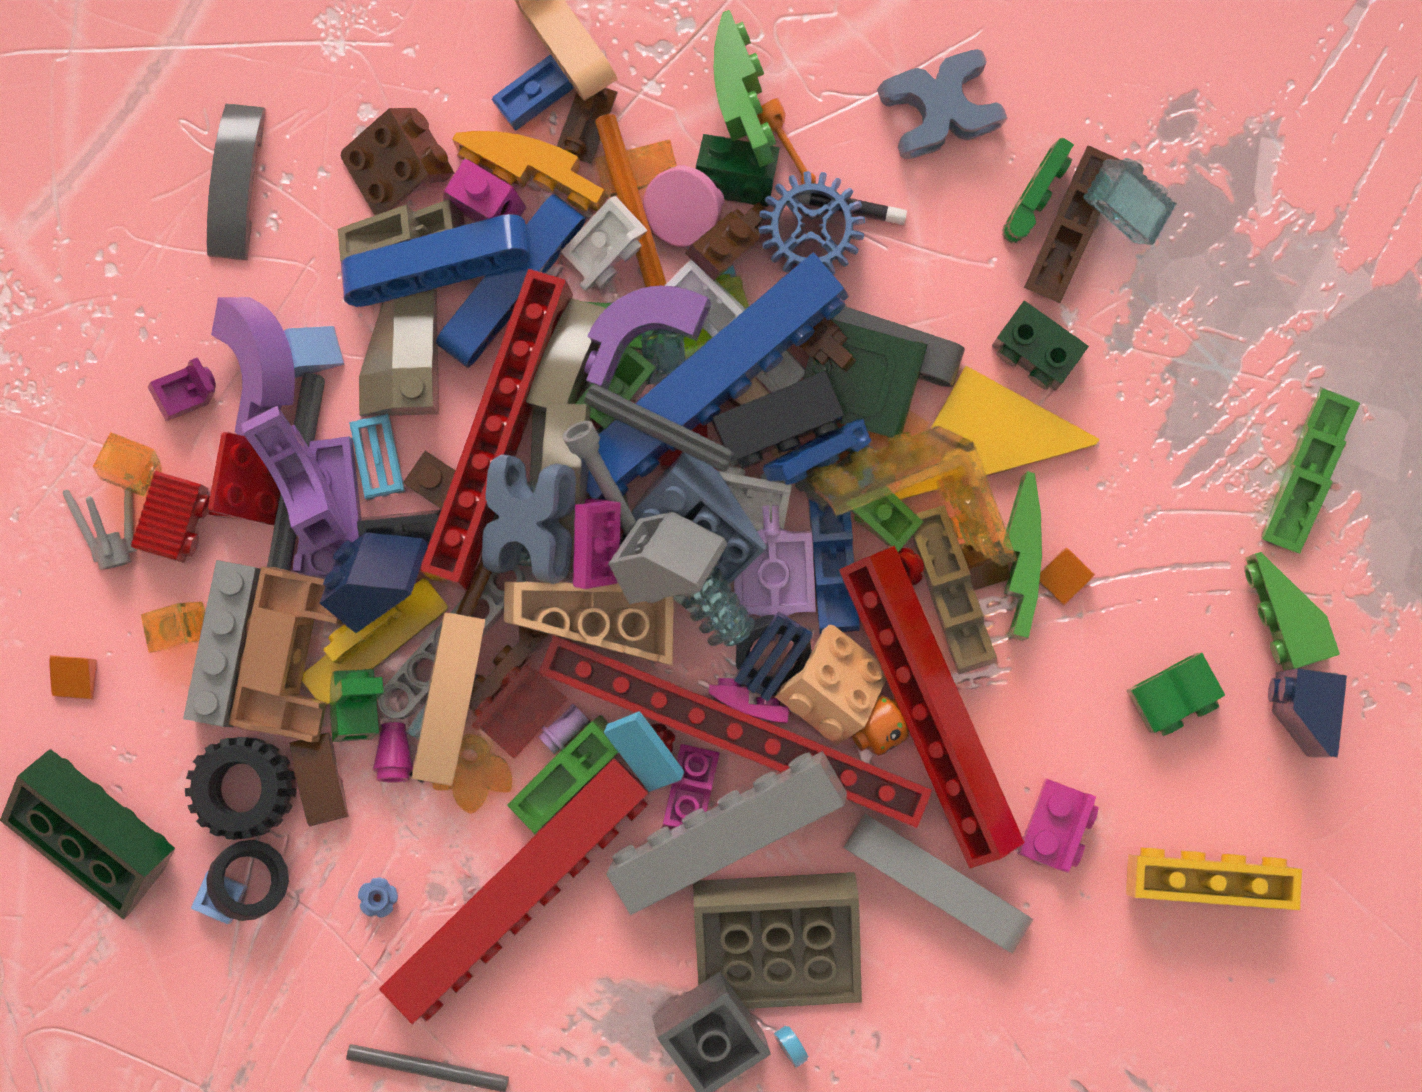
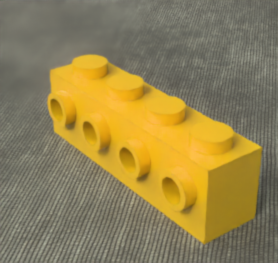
(1214, 882)

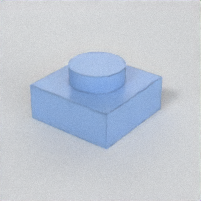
(205, 906)

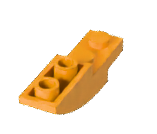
(518, 157)

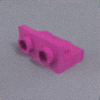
(595, 542)
(1058, 826)

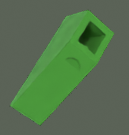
(1296, 624)

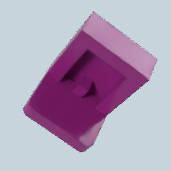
(183, 390)

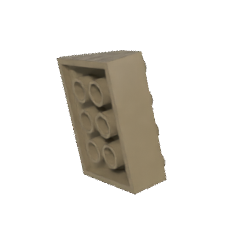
(781, 938)

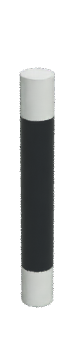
(868, 209)

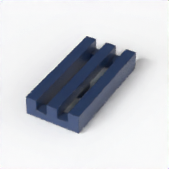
(755, 684)

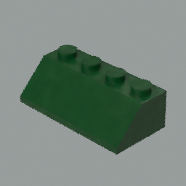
(86, 832)

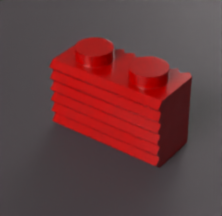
(171, 517)

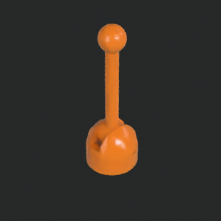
(775, 115)

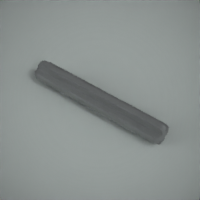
(659, 427)

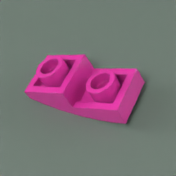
(737, 697)
(695, 786)

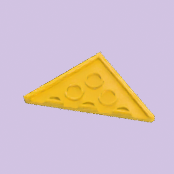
(1003, 427)

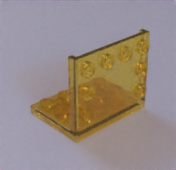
(914, 460)

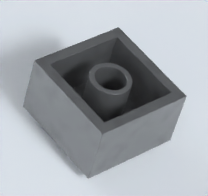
(711, 1034)

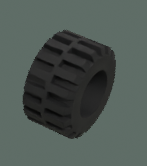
(207, 792)

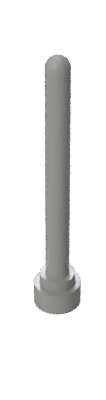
(583, 441)

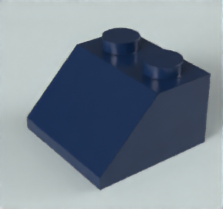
(371, 577)
(1310, 708)

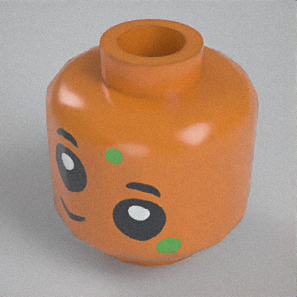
(883, 729)

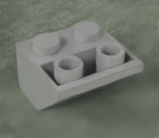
(665, 558)

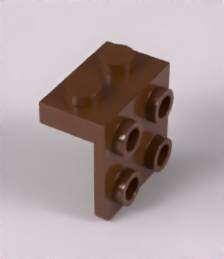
(395, 158)

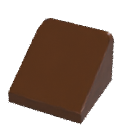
(983, 571)

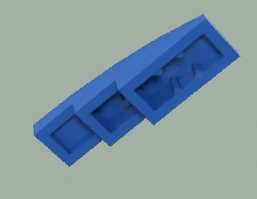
(832, 551)

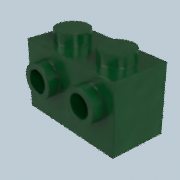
(1039, 347)

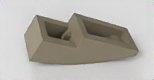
(397, 226)
(565, 357)

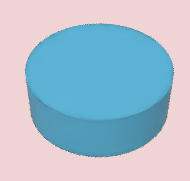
(791, 1046)

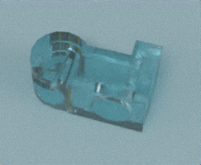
(664, 351)

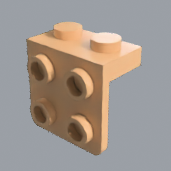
(835, 686)

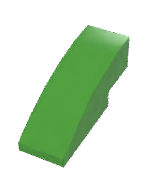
(564, 776)

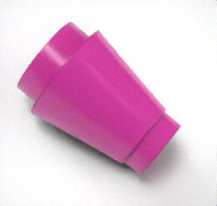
(393, 754)

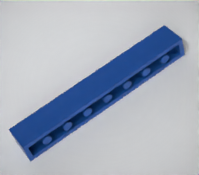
(724, 367)

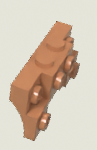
(276, 657)

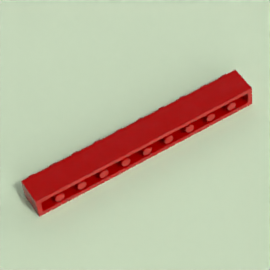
(727, 727)

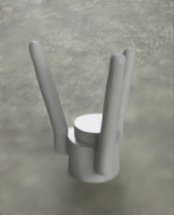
(106, 549)

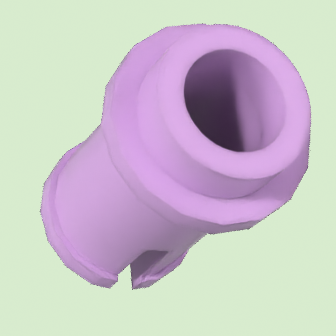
(563, 729)

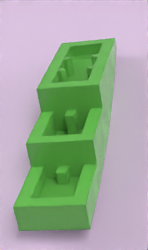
(1310, 470)
(1026, 540)

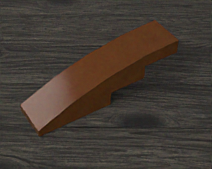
(1068, 231)

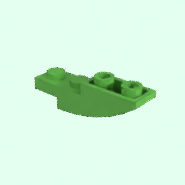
(738, 86)

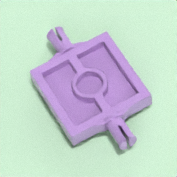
(781, 575)

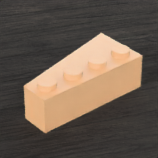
(593, 617)

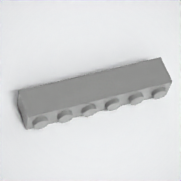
(726, 832)

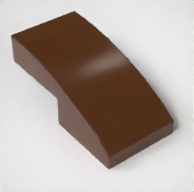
(318, 780)

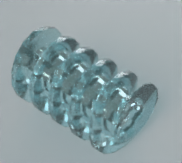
(721, 611)

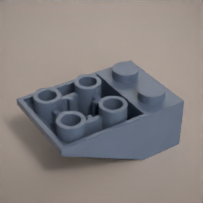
(703, 497)

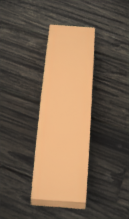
(448, 698)

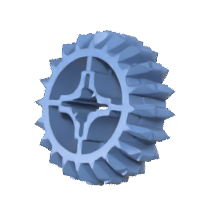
(837, 202)

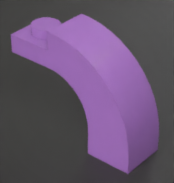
(637, 313)
(261, 353)
(298, 477)

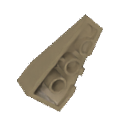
(402, 359)

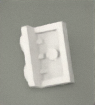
(603, 242)
(755, 492)

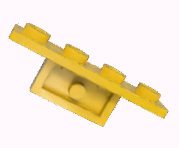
(375, 641)

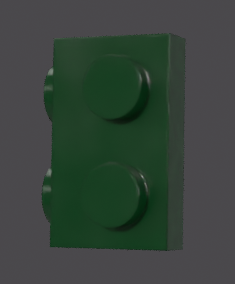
(736, 169)

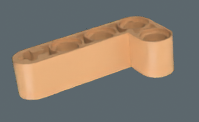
(569, 45)

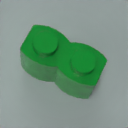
(1176, 693)

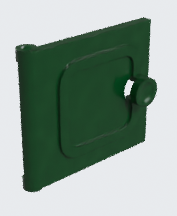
(880, 381)

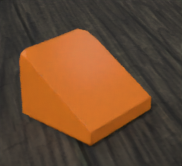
(1065, 576)
(72, 676)

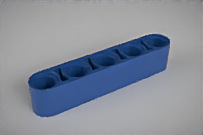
(435, 260)
(495, 296)

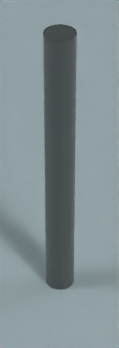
(427, 1068)

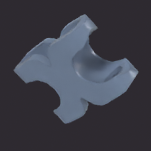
(942, 104)
(528, 518)

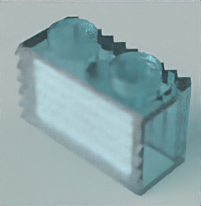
(1130, 200)

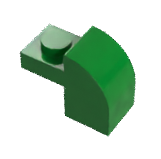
(354, 704)

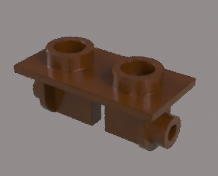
(580, 130)

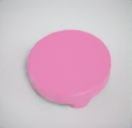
(682, 205)

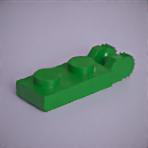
(1036, 192)

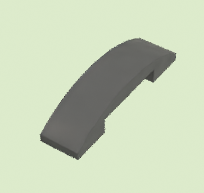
(232, 181)

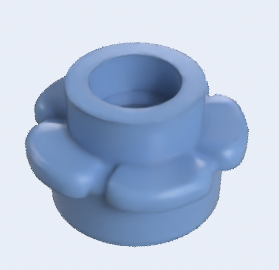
(388, 897)

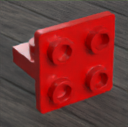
(242, 483)

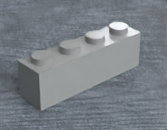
(221, 644)

